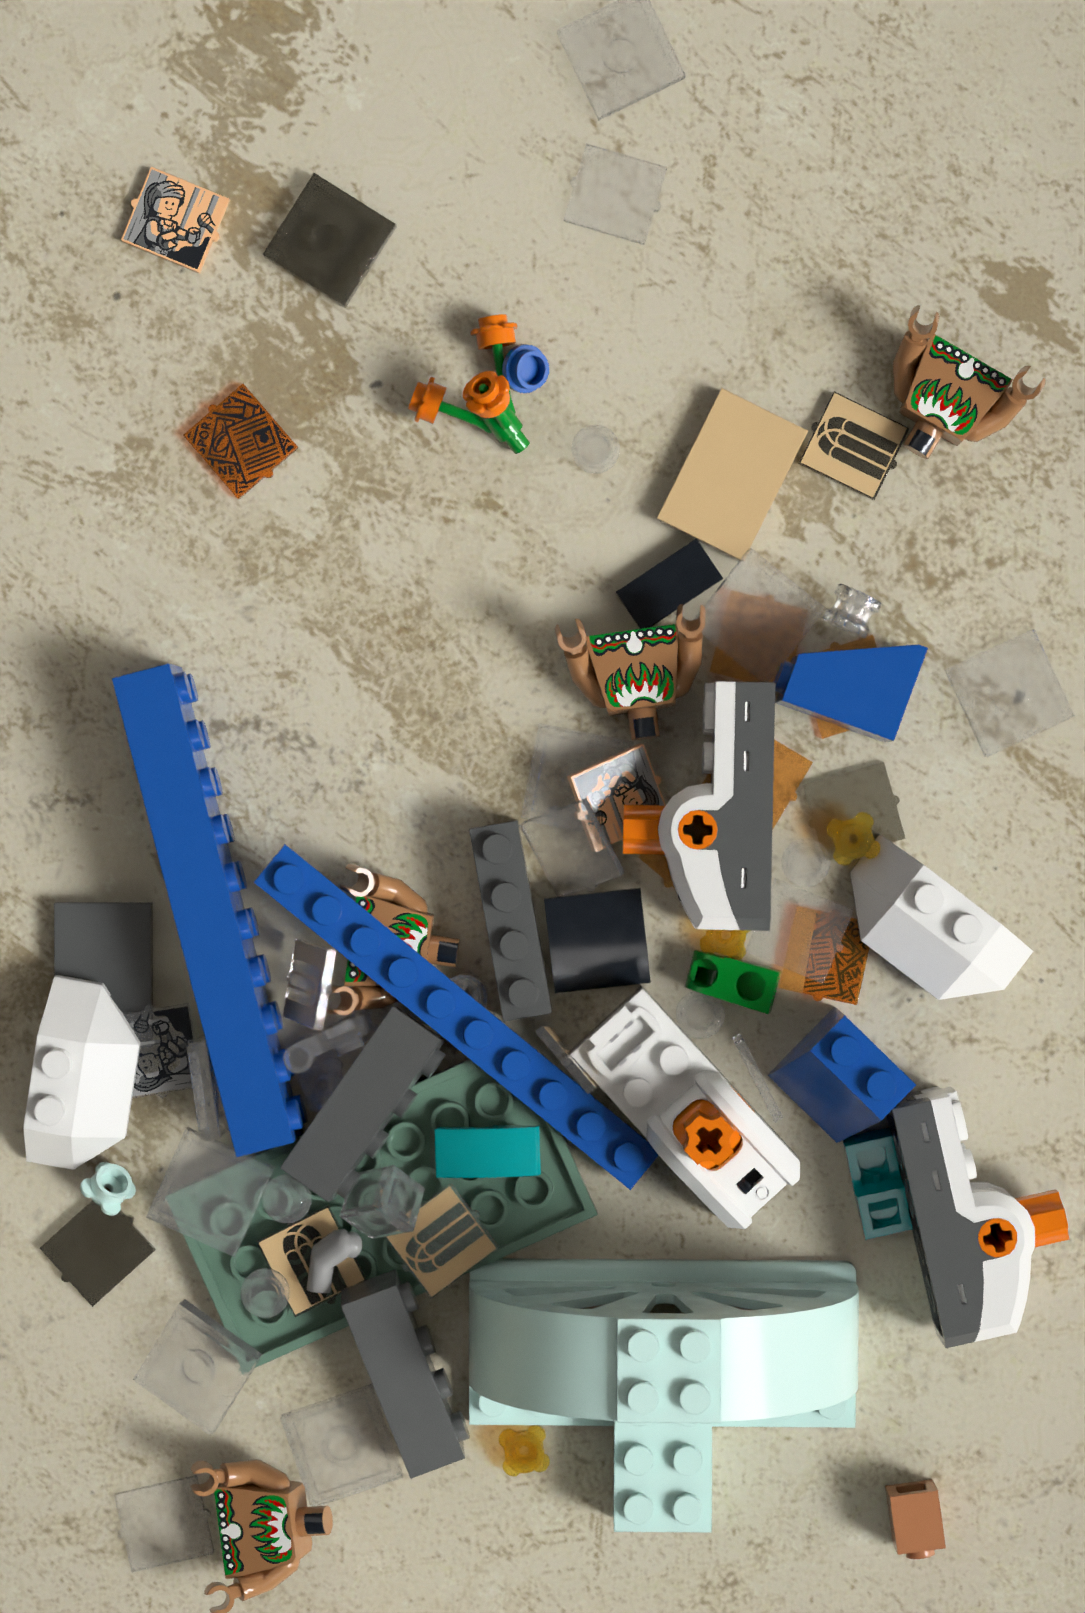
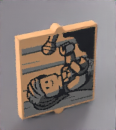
(175, 220)
(617, 782)

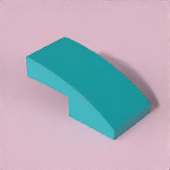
(487, 1151)
(877, 1183)

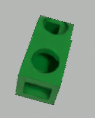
(733, 980)

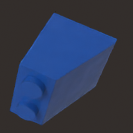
(853, 687)
(841, 1077)

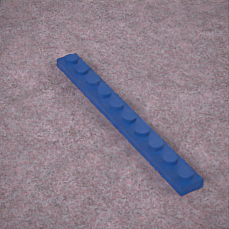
(456, 1016)

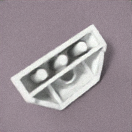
(931, 927)
(79, 1076)

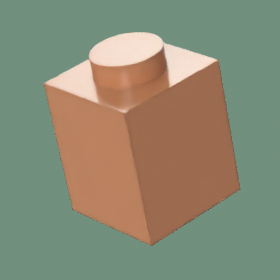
(915, 1518)

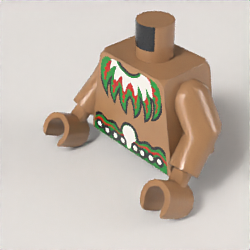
(951, 390)
(636, 668)
(407, 917)
(260, 1526)

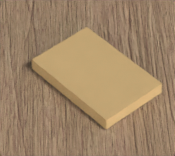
(732, 474)

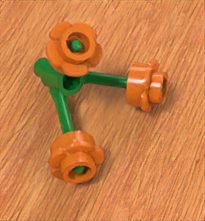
(486, 393)

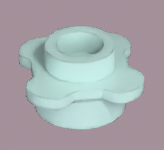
(115, 1179)

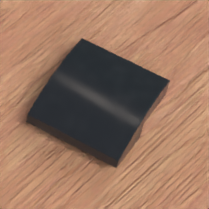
(597, 940)

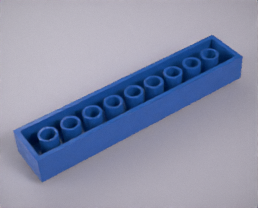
(209, 907)

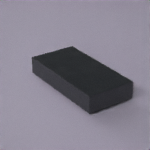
(669, 584)

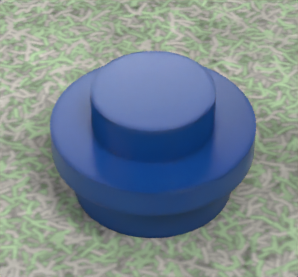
(525, 368)

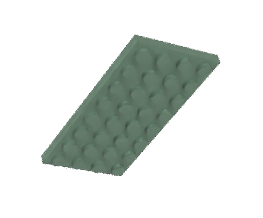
(510, 1208)

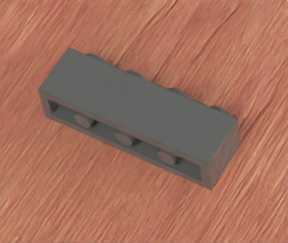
(510, 920)
(363, 1105)
(404, 1374)

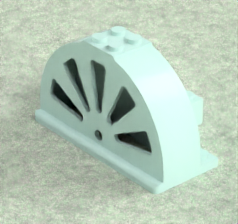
(663, 1373)

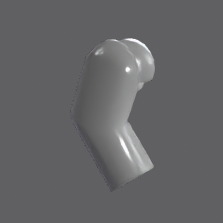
(329, 1253)

